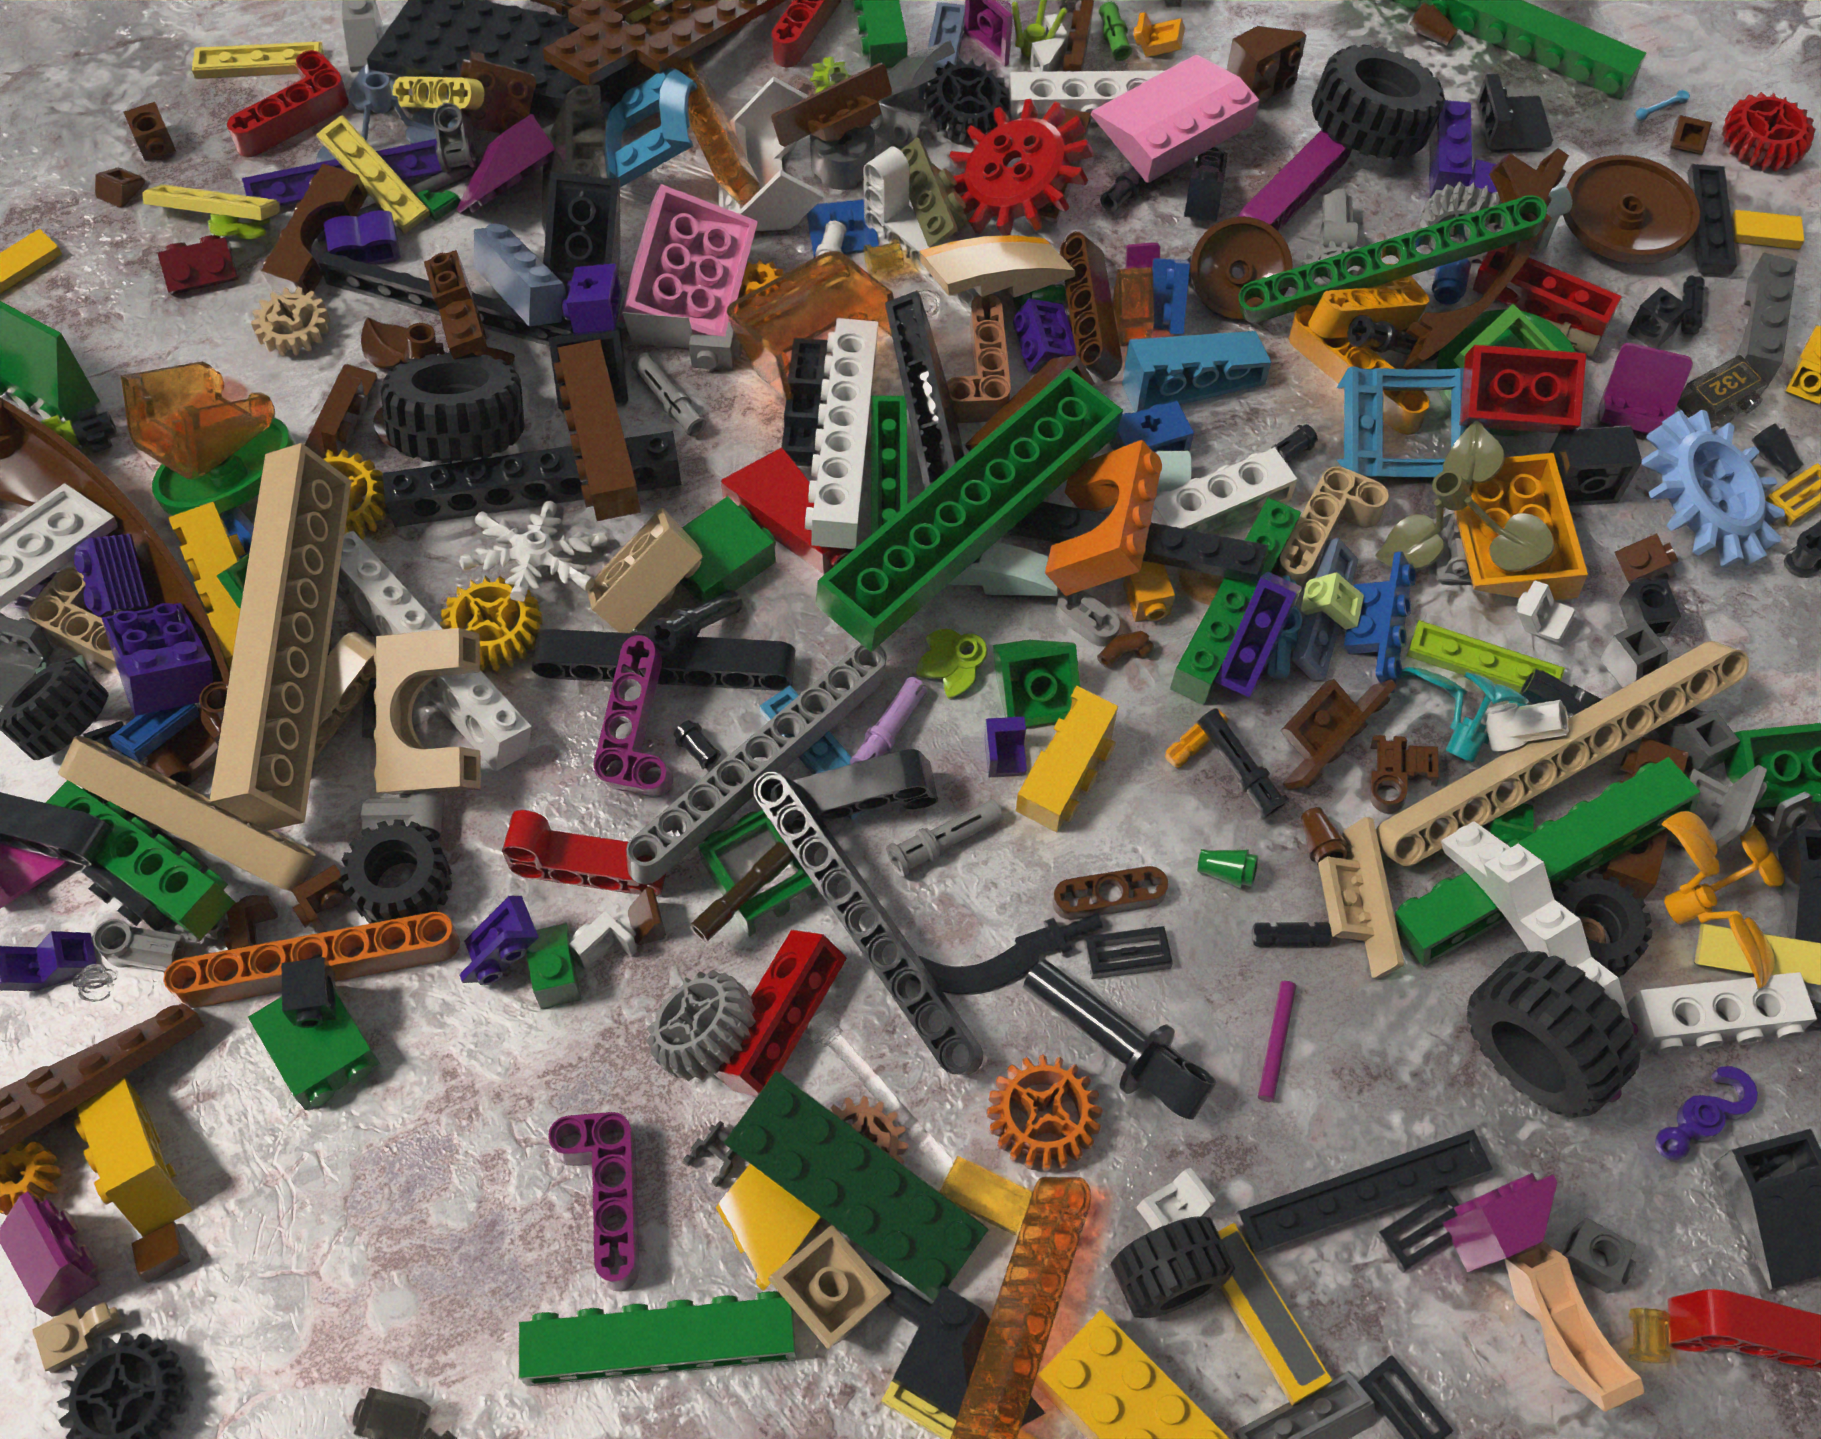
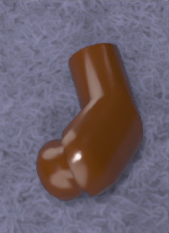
(1125, 643)

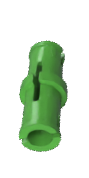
(1115, 31)

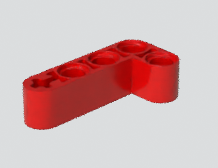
(799, 29)
(291, 109)
(569, 858)
(1745, 1324)

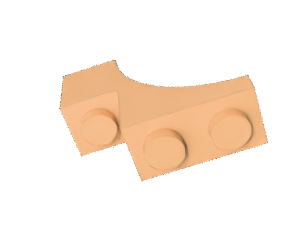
(1574, 1342)

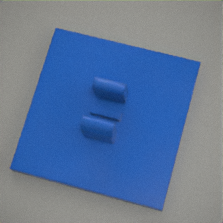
(848, 213)

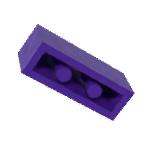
(1451, 147)
(1258, 634)

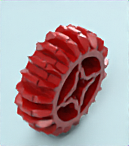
(1768, 131)

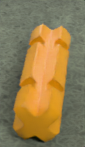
(1188, 745)

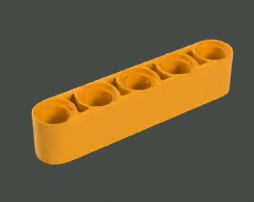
(1401, 409)

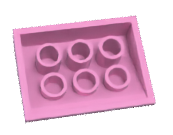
(1177, 115)
(689, 261)

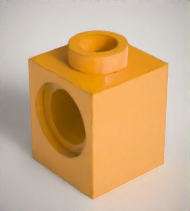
(1149, 592)

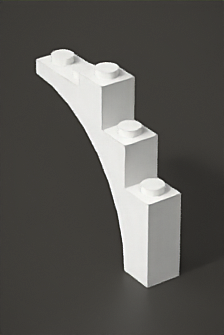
(1523, 894)

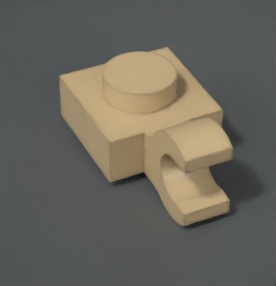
(69, 1334)

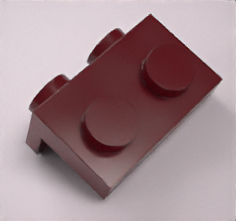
(197, 264)

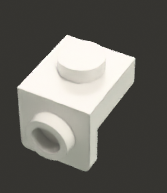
(1543, 615)
(595, 938)
(1178, 1200)

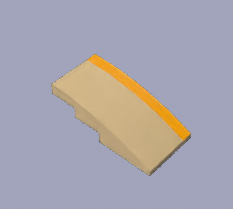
(996, 264)

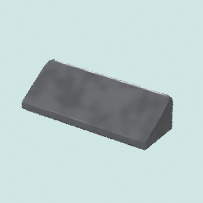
(1331, 1413)

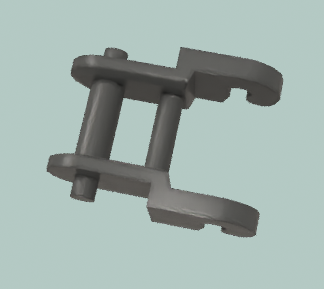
(700, 1145)

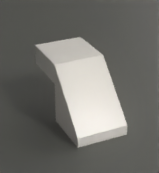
(1049, 53)

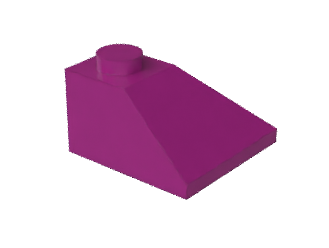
(990, 26)

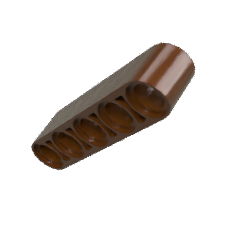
(1091, 307)

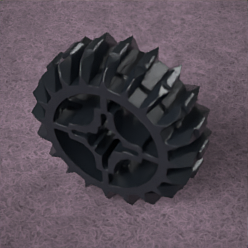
(965, 89)
(121, 1364)

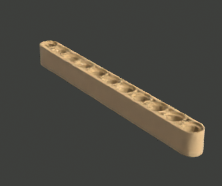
(1548, 761)

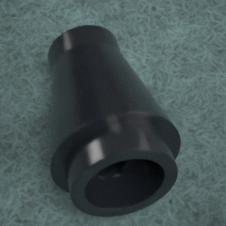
(1778, 449)

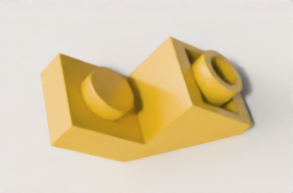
(1807, 372)

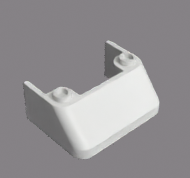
(781, 197)

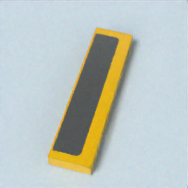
(1270, 1322)

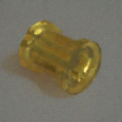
(883, 256)
(1649, 1335)

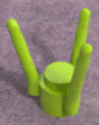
(1034, 32)

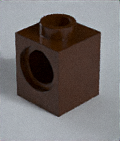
(149, 131)

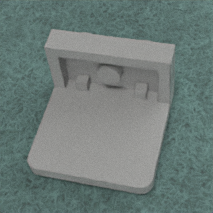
(1727, 808)

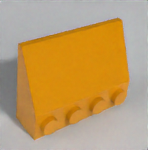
(1532, 487)

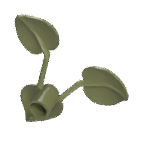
(1474, 458)

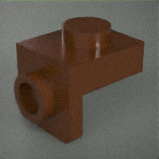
(1647, 559)
(244, 916)

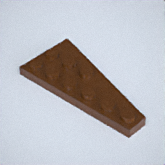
(69, 1082)

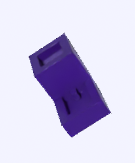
(50, 963)

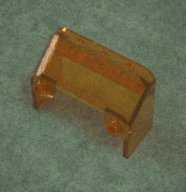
(804, 306)

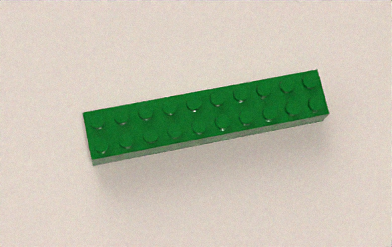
(967, 510)

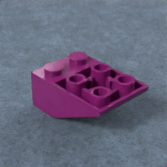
(506, 162)

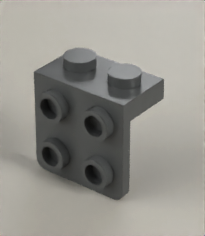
(21, 652)

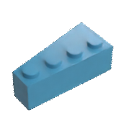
(1192, 367)

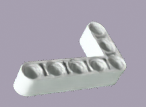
(892, 217)

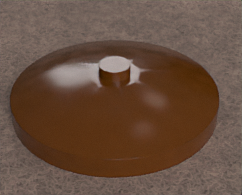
(1631, 209)

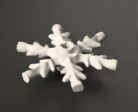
(534, 551)

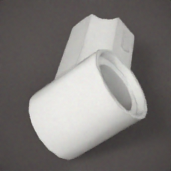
(1514, 725)

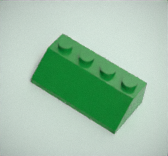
(1789, 756)

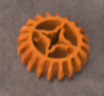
(1057, 1122)

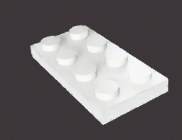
(47, 539)

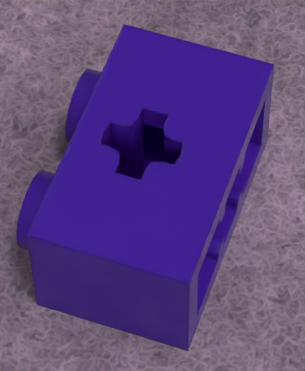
(593, 298)

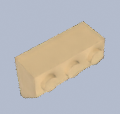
(644, 573)

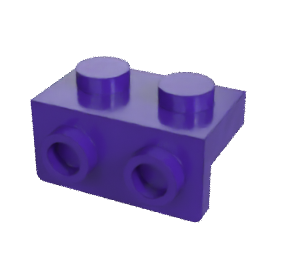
(499, 942)

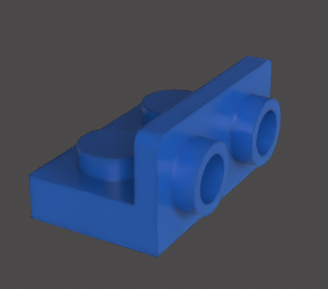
(1170, 293)

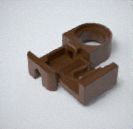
(1403, 763)

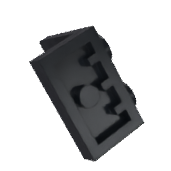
(1511, 120)

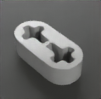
(1087, 617)

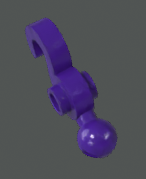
(1705, 1116)

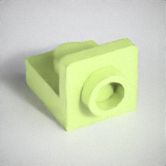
(1335, 598)

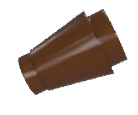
(1433, 24)
(1322, 836)

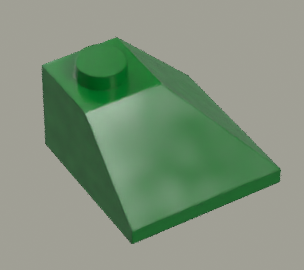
(1036, 679)

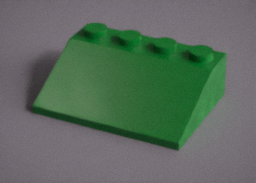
(41, 368)

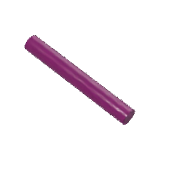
(1277, 1041)

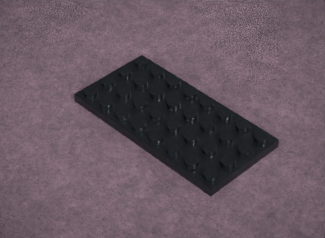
(437, 35)

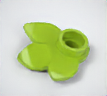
(242, 227)
(948, 663)

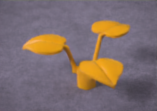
(1697, 900)

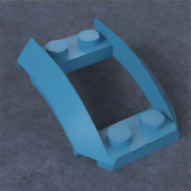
(662, 92)
(1364, 417)

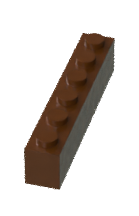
(598, 429)

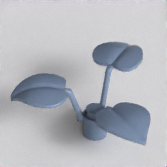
(375, 92)

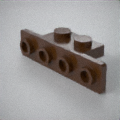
(835, 109)
(341, 411)
(1327, 724)

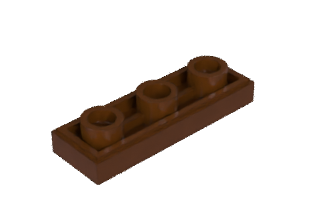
(1078, 40)

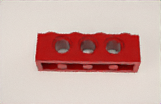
(1551, 294)
(783, 1010)

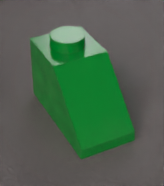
(553, 967)

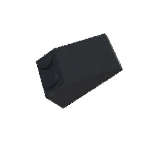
(581, 223)

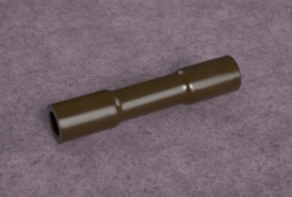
(723, 909)

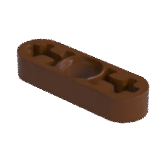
(1080, 885)

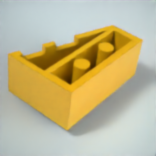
(1069, 761)

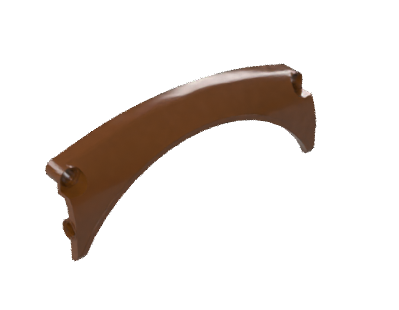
(38, 462)

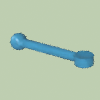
(1681, 97)

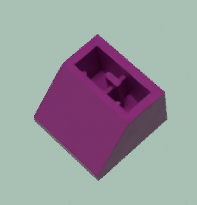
(1502, 1221)
(46, 1254)

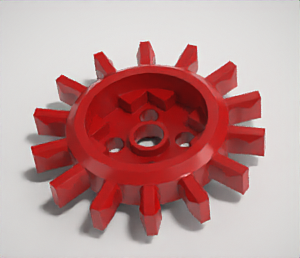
(1029, 182)

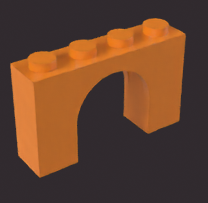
(1117, 545)

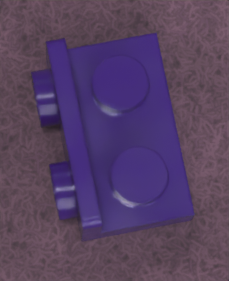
(1043, 333)

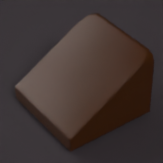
(1690, 134)
(117, 186)
(646, 918)
(159, 1253)

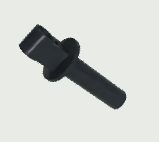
(1147, 1059)

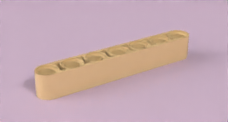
(186, 813)

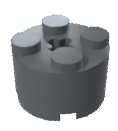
(843, 161)

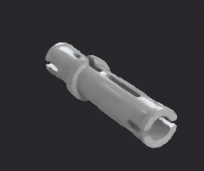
(676, 403)

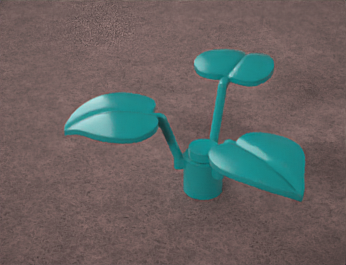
(1470, 733)

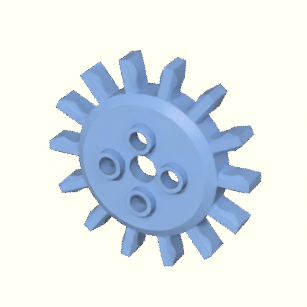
(1736, 507)

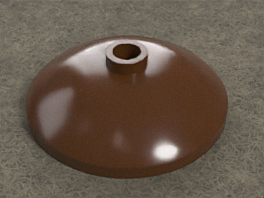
(1236, 244)

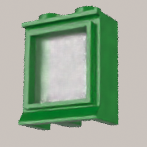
(733, 852)

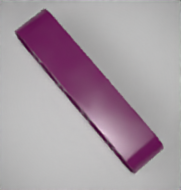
(1297, 181)

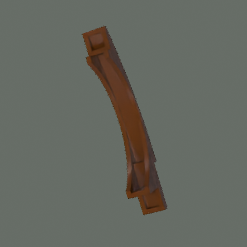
(1512, 181)

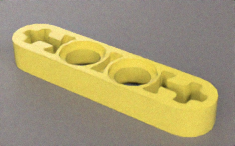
(437, 92)

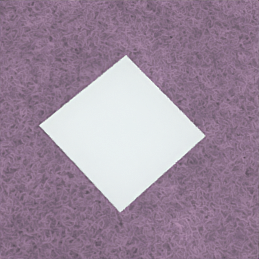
(658, 330)

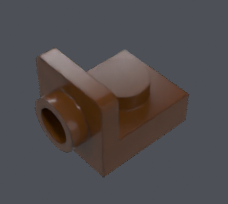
(317, 894)

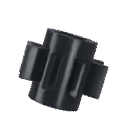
(94, 429)

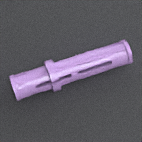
(881, 736)

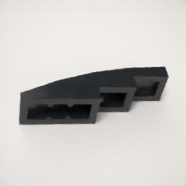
(802, 410)

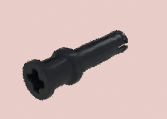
(1381, 336)
(687, 623)
(1253, 779)

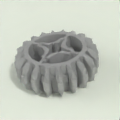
(1456, 202)
(701, 1025)

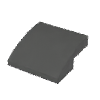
(917, 67)

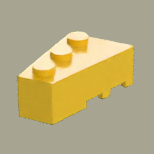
(128, 1158)

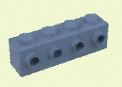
(518, 275)

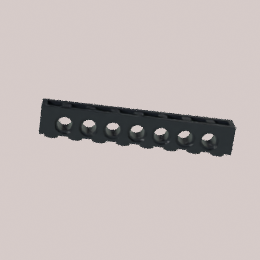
(515, 481)

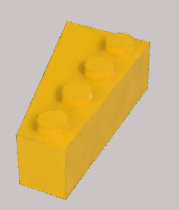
(208, 552)

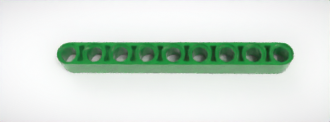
(1402, 247)

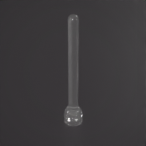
(826, 1030)

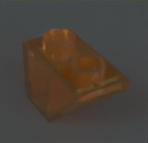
(1134, 304)

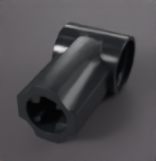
(1543, 687)

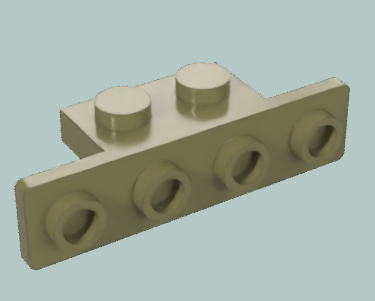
(933, 196)

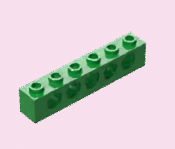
(1214, 635)
(150, 866)

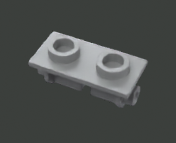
(897, 127)
(1452, 563)

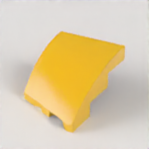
(765, 1221)

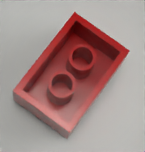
(1522, 389)

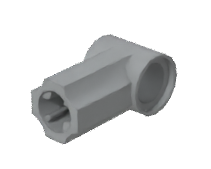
(1338, 220)
(421, 807)
(141, 946)

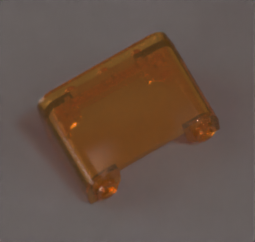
(184, 419)

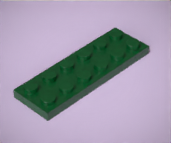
(856, 1186)

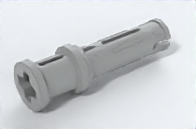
(930, 843)

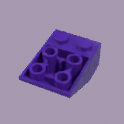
(158, 657)

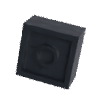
(1596, 463)

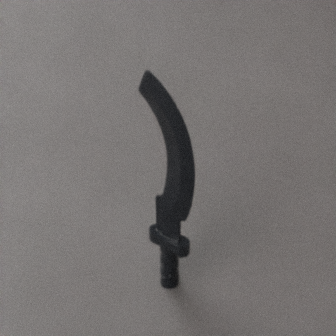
(1013, 961)

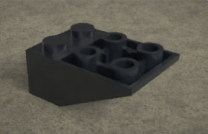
(1802, 884)
(1778, 1204)

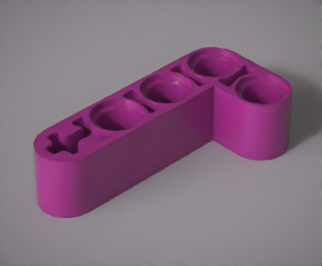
(634, 712)
(606, 1200)

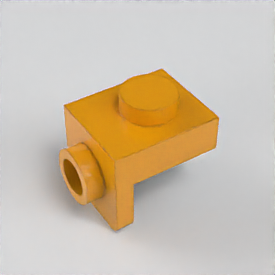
(1159, 37)

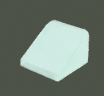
(1175, 470)

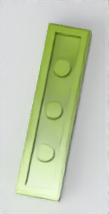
(1471, 655)

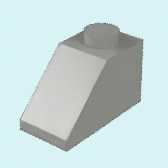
(361, 30)

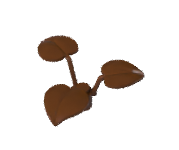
(390, 344)

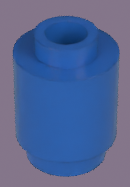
(1451, 281)

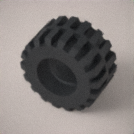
(52, 709)
(387, 848)
(1616, 912)
(1172, 1267)

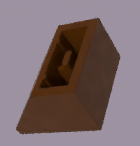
(1267, 59)

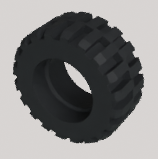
(1377, 102)
(452, 407)
(1553, 1033)

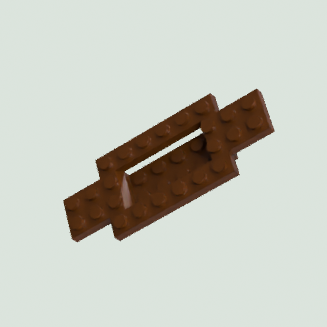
(655, 41)

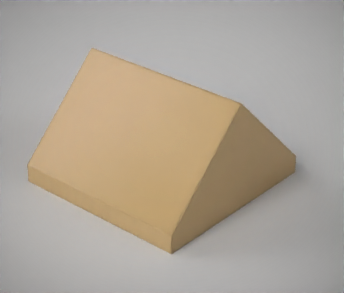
(830, 1287)

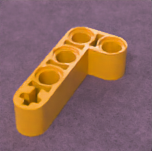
(1394, 302)

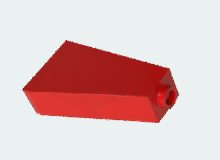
(778, 499)

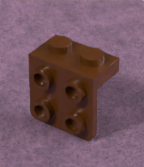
(506, 94)

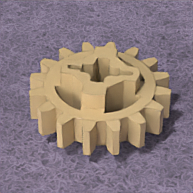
(290, 321)

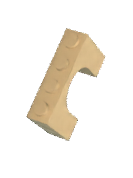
(402, 669)

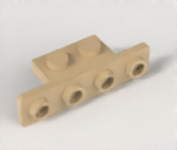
(1360, 898)

